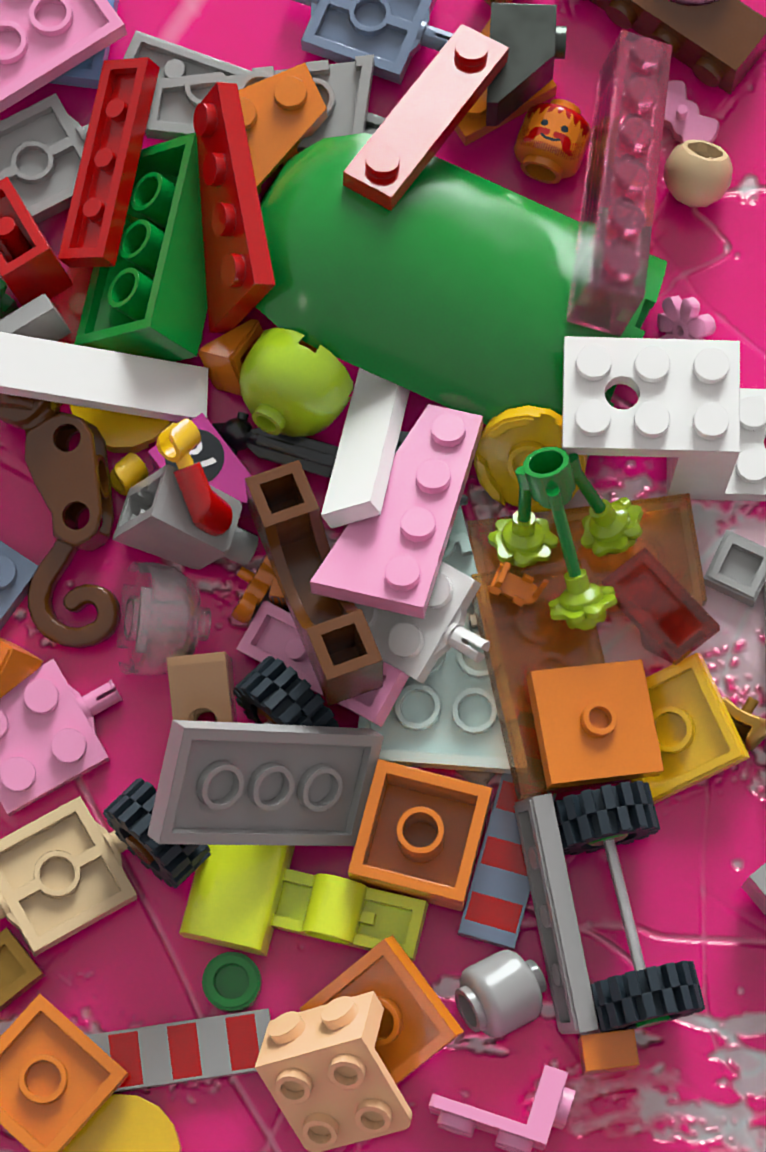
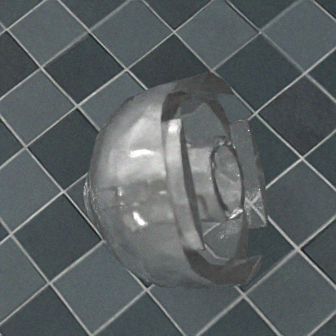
(159, 618)

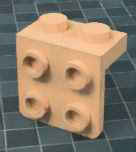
(330, 1075)

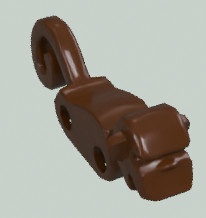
(68, 486)

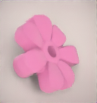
(682, 321)

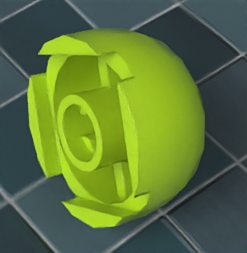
(291, 386)

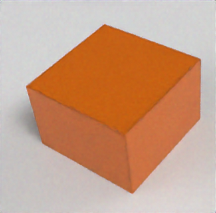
(608, 1052)

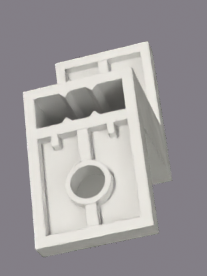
(684, 411)

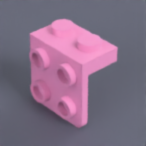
(548, 1110)

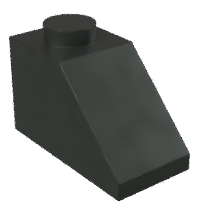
(533, 47)

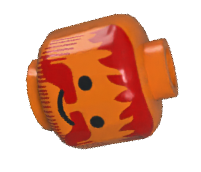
(552, 141)

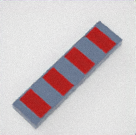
(500, 878)

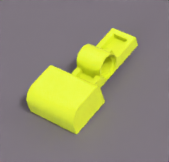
(251, 891)

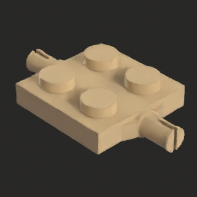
(61, 876)

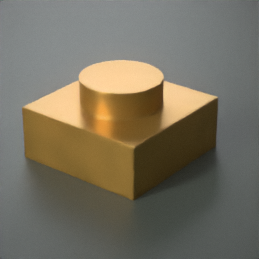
(17, 969)

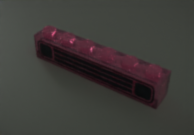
(620, 185)

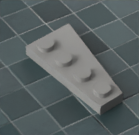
(341, 85)

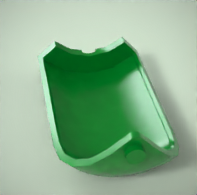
(442, 293)

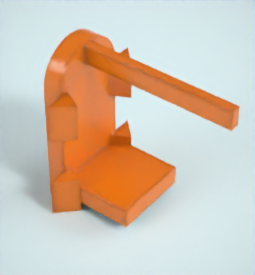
(519, 589)

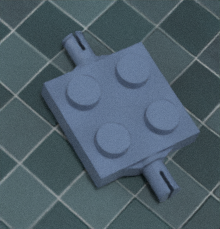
(368, 27)

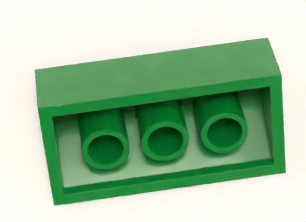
(157, 289)

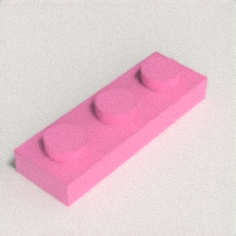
(276, 635)

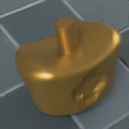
(749, 726)

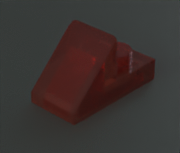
(660, 607)

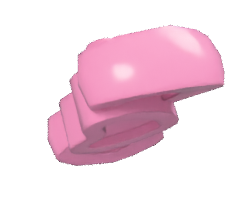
(683, 116)

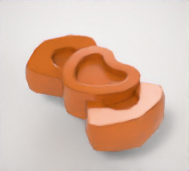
(254, 593)

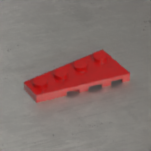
(232, 219)

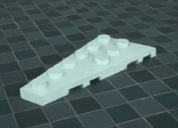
(454, 713)

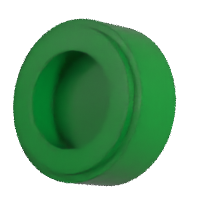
(232, 982)

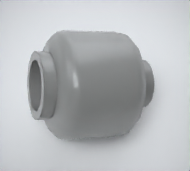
(500, 993)

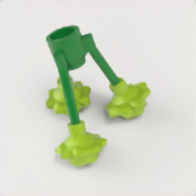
(612, 528)

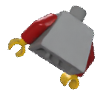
(176, 508)

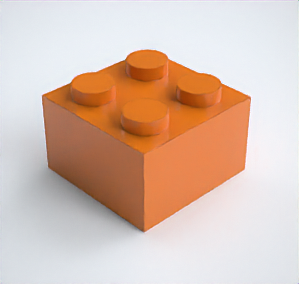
(420, 834)

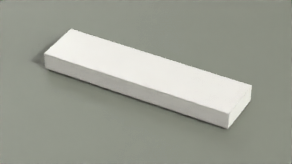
(101, 379)
(365, 451)

